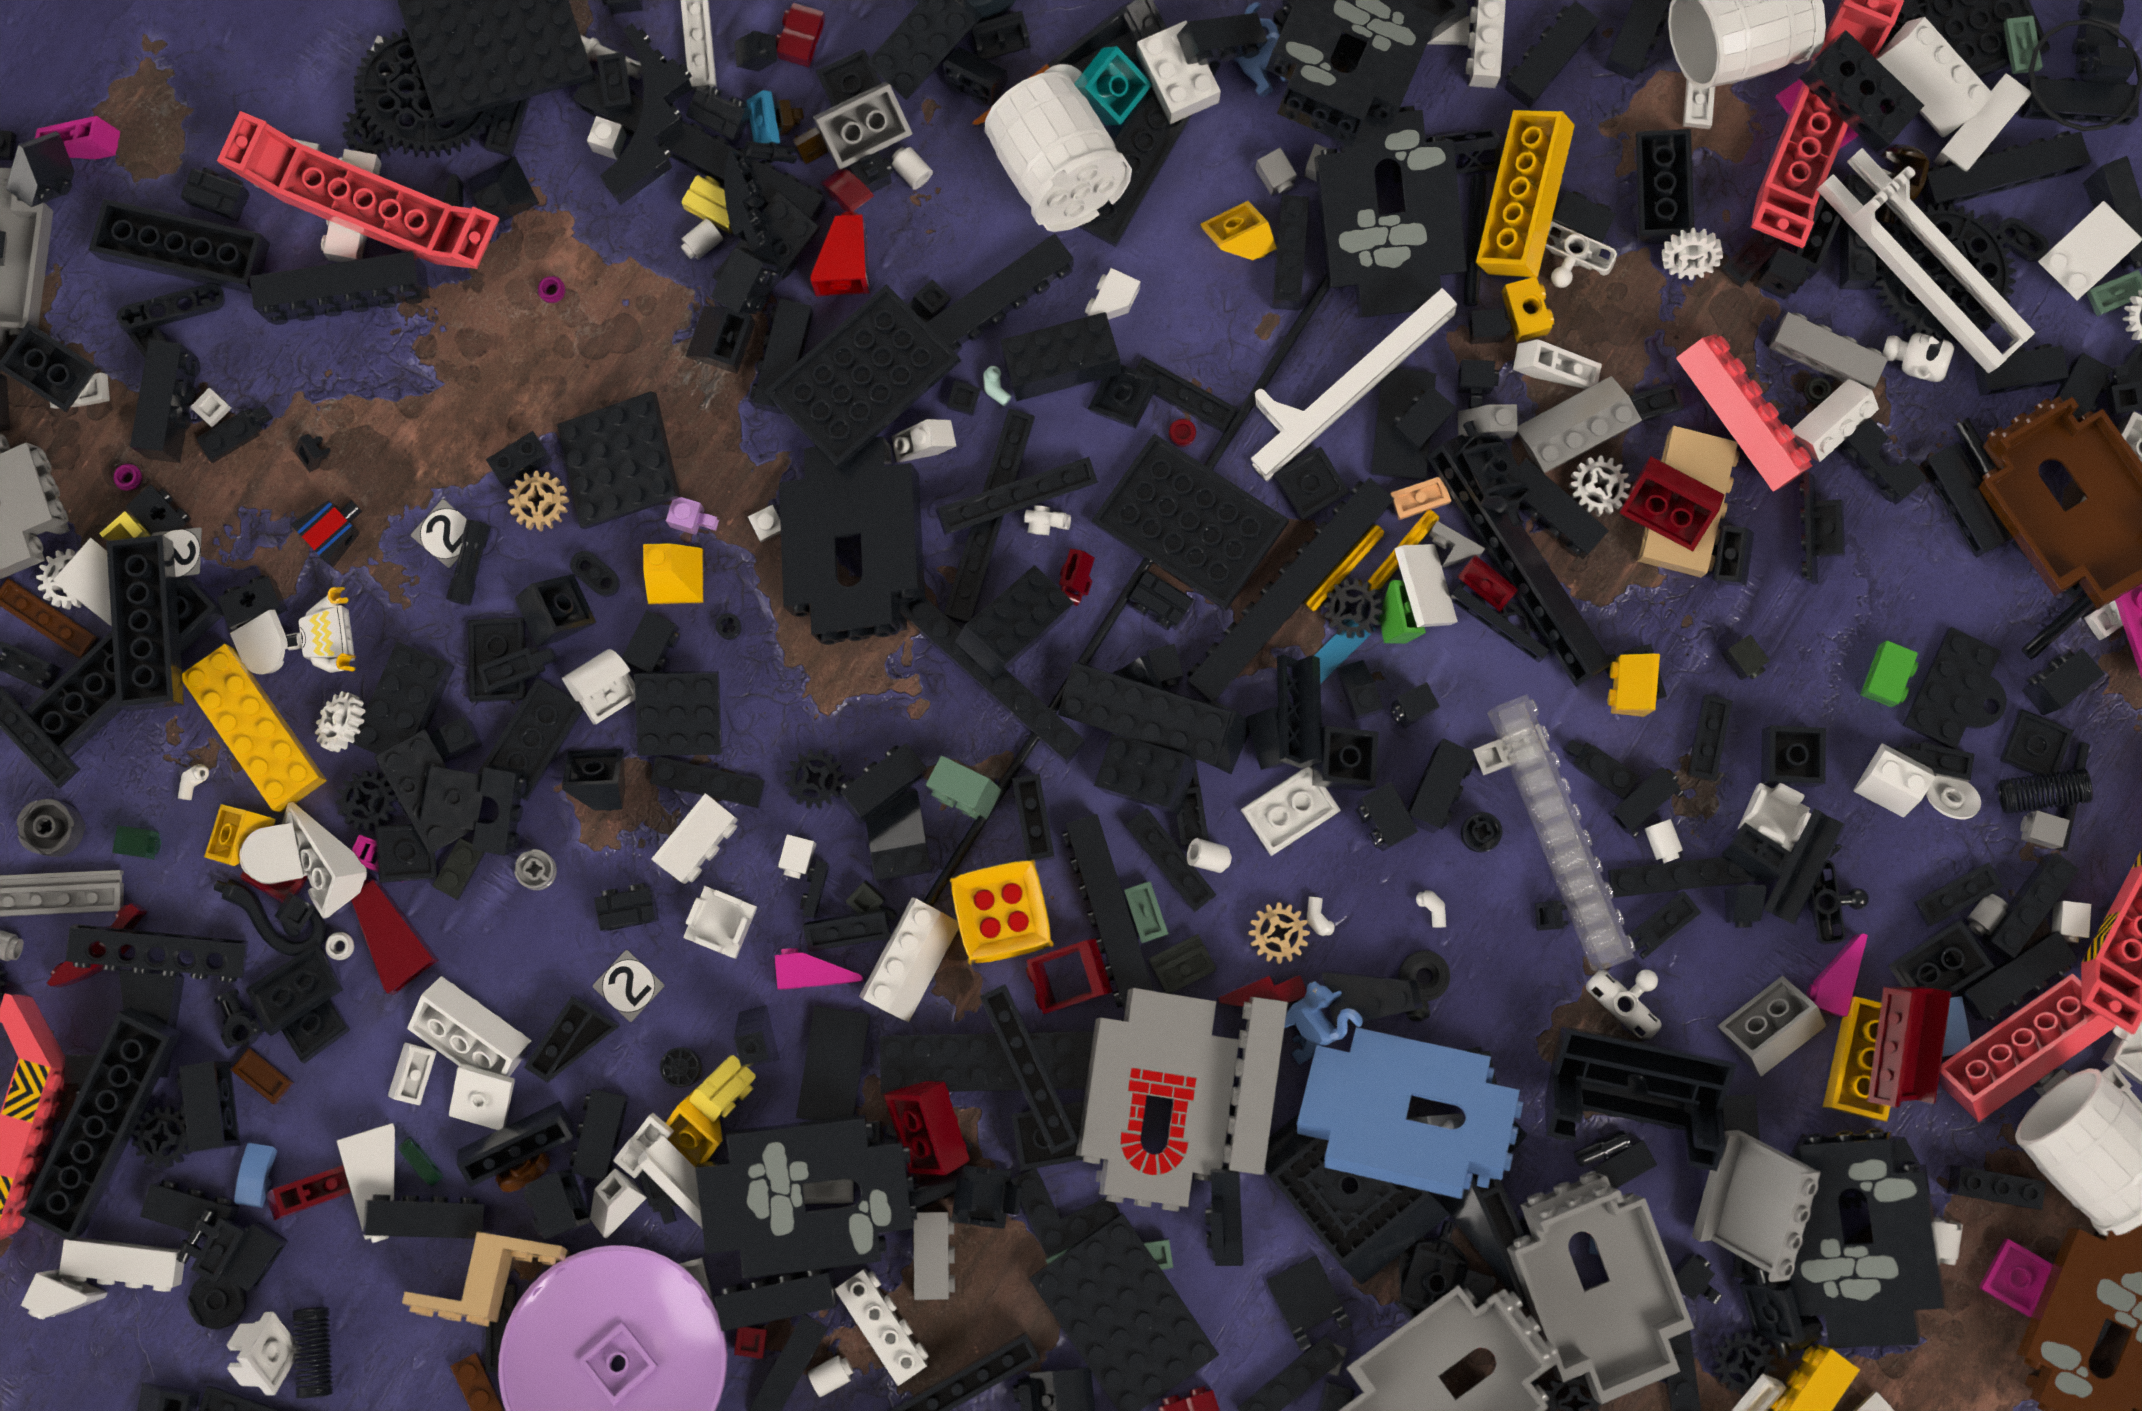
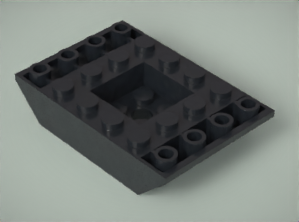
(1358, 1227)

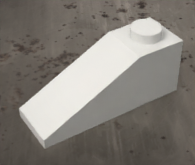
(1555, 364)

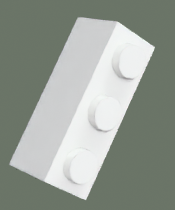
(1835, 419)

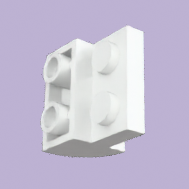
(601, 685)

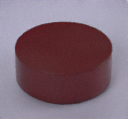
(1182, 432)

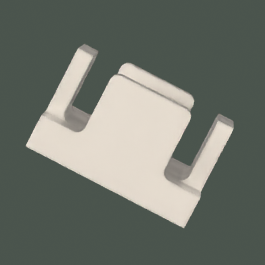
(1777, 814)
(719, 922)
(264, 1353)

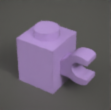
(688, 516)

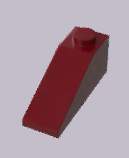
(308, 1192)

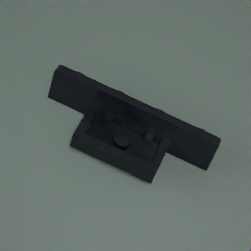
(1823, 528)
(1225, 1218)

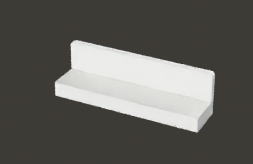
(1984, 127)
(673, 1175)

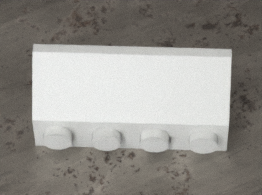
(1934, 75)
(910, 959)
(467, 1030)

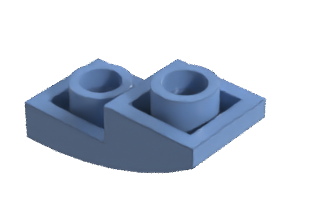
(253, 1175)

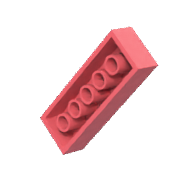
(1745, 411)
(2022, 1049)

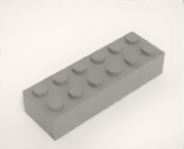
(1256, 1085)

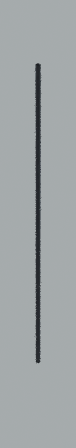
(1125, 595)

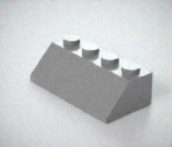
(1578, 424)

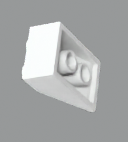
(2090, 250)

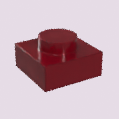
(750, 1342)

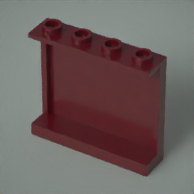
(1909, 1045)

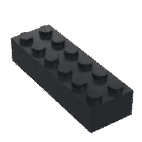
(178, 246)
(340, 288)
(145, 623)

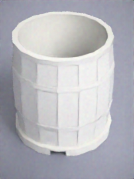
(1743, 38)
(1056, 151)
(2090, 1148)

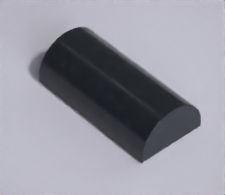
(1664, 184)

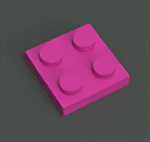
(2016, 1277)

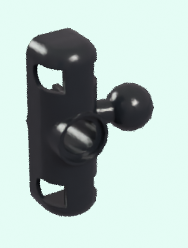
(1824, 919)

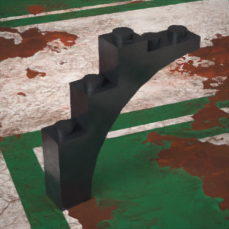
(646, 155)

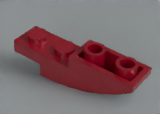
(66, 974)

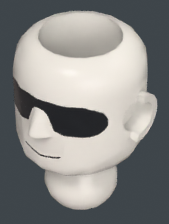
(1921, 356)

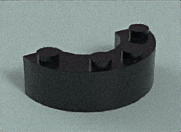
(2098, 49)

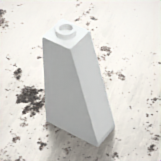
(369, 1166)

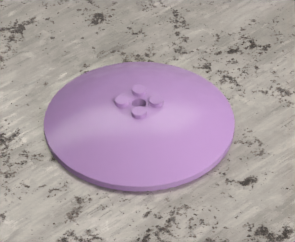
(608, 1306)

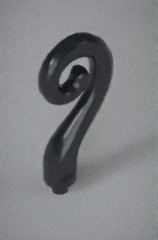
(244, 897)

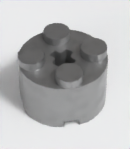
(39, 838)

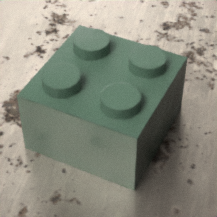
(964, 787)

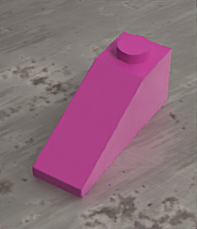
(86, 137)
(803, 971)
(1836, 983)

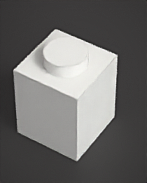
(606, 138)
(796, 856)
(2071, 920)

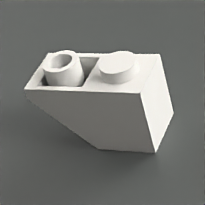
(1115, 295)
(924, 440)
(614, 1201)

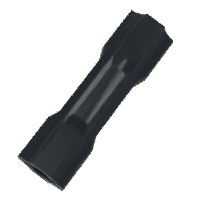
(473, 543)

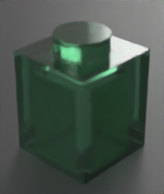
(136, 842)

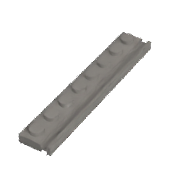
(61, 893)

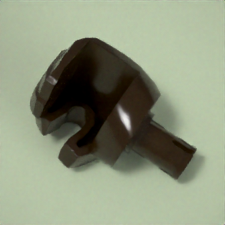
(1902, 157)

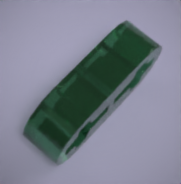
(420, 1161)

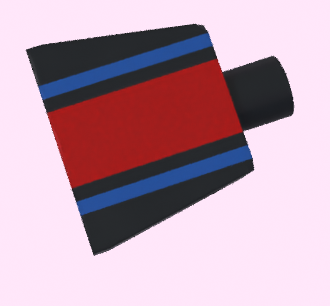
(329, 529)

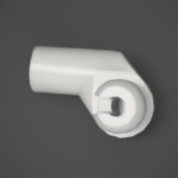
(190, 779)
(1435, 905)
(1316, 919)

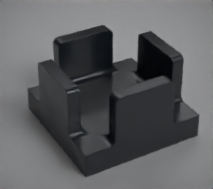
(985, 1196)

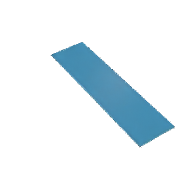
(1337, 650)

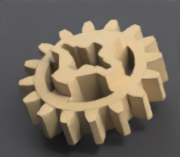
(550, 501)
(1284, 945)

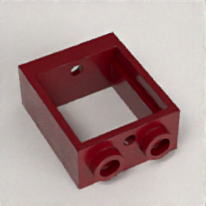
(1094, 968)

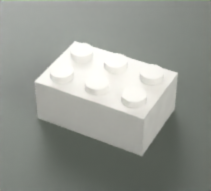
(1178, 86)

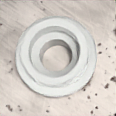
(331, 944)

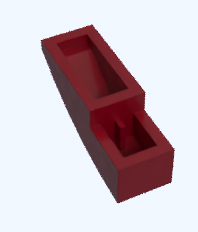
(846, 190)
(1264, 988)

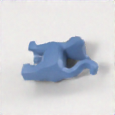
(1256, 66)
(1313, 1024)

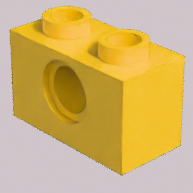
(1527, 325)

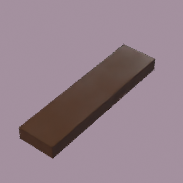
(46, 619)

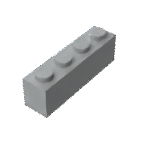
(1827, 351)

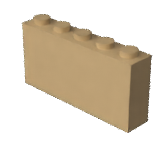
(1710, 462)

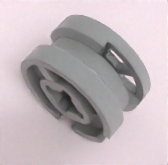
(535, 870)

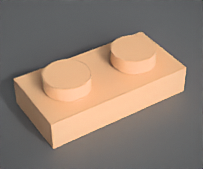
(1420, 498)

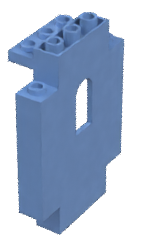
(1363, 1104)

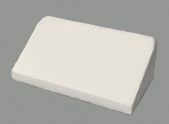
(412, 1073)

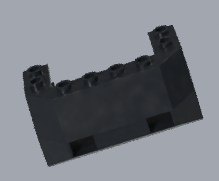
(1641, 1085)

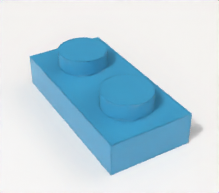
(763, 118)

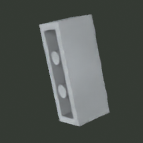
(933, 1255)

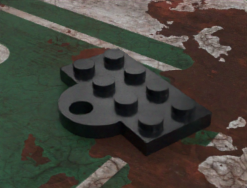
(1956, 690)

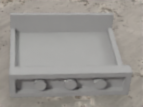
(1757, 1204)

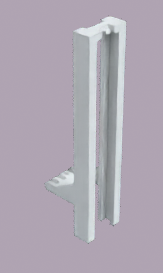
(1897, 196)
(1302, 427)

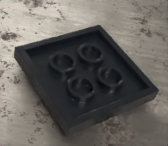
(678, 713)

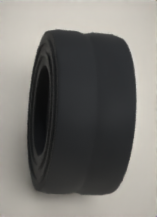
(1437, 967)

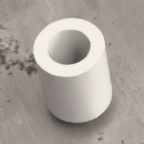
(911, 167)
(701, 240)
(1664, 841)
(1208, 855)
(830, 1375)

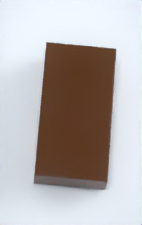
(262, 1076)

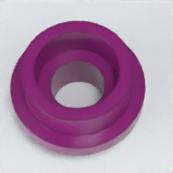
(546, 283)
(120, 474)

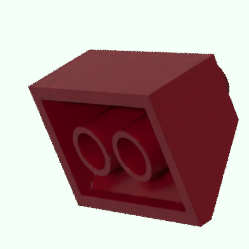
(1672, 503)
(928, 1126)

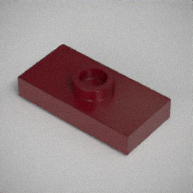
(1487, 583)

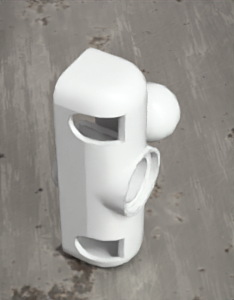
(1588, 258)
(1638, 1015)

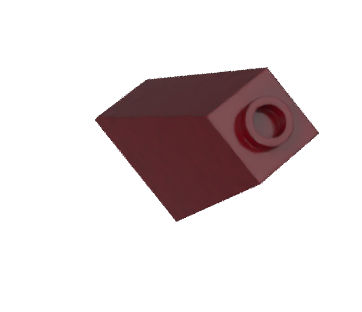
(391, 938)

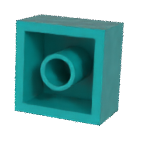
(1112, 85)

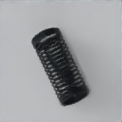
(2009, 796)
(313, 1314)

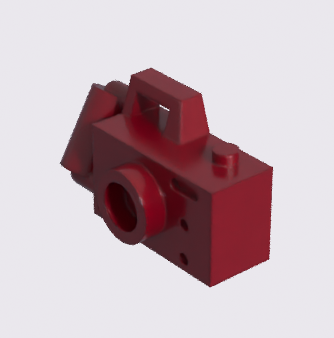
(1076, 575)

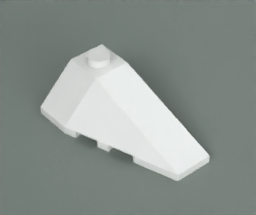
(330, 865)

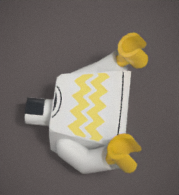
(326, 634)

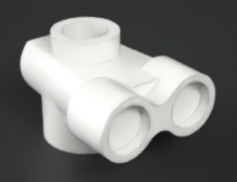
(1041, 519)

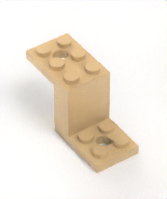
(486, 1279)

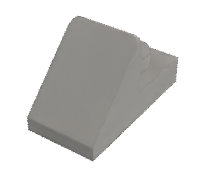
(1462, 547)

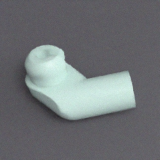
(992, 385)

